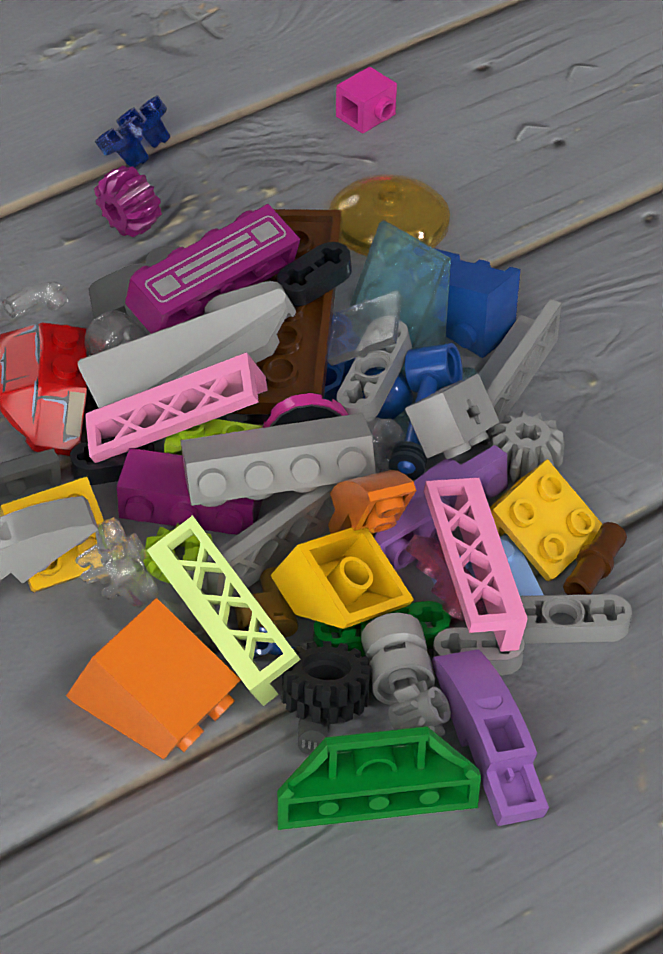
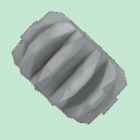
(528, 443)

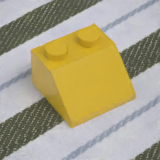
(341, 579)

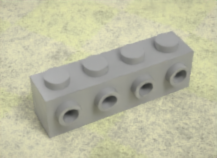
(277, 459)

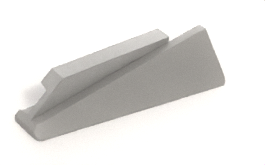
(187, 347)

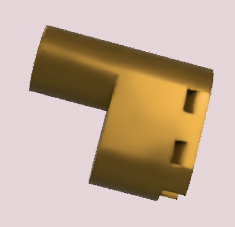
(273, 604)

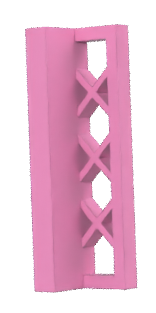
(174, 406)
(488, 559)

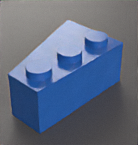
(480, 304)

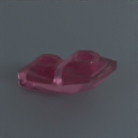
(434, 564)

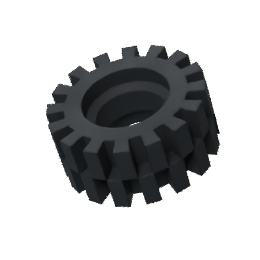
(327, 683)

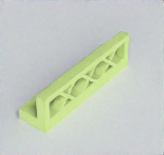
(215, 622)

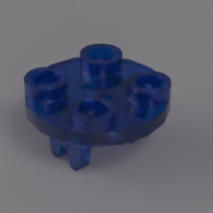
(127, 138)

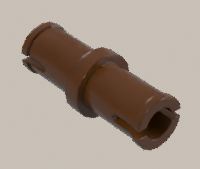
(595, 560)

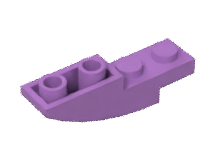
(417, 519)
(495, 733)

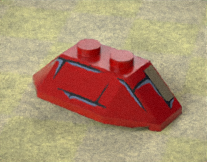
(43, 384)

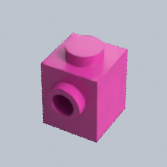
(366, 99)

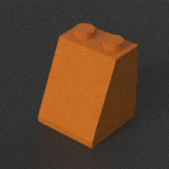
(156, 682)

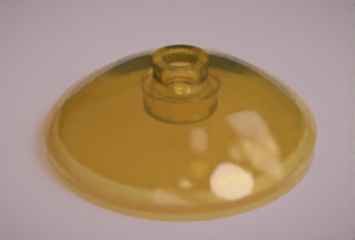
(395, 199)

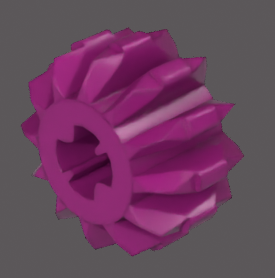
(127, 201)

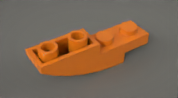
(371, 501)

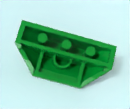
(377, 779)

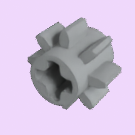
(419, 708)

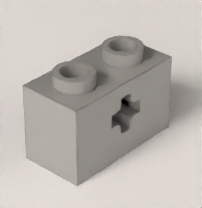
(453, 418)

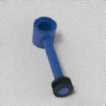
(426, 372)

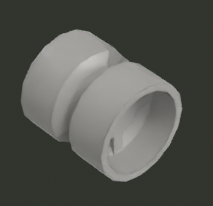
(396, 654)

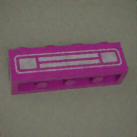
(219, 263)

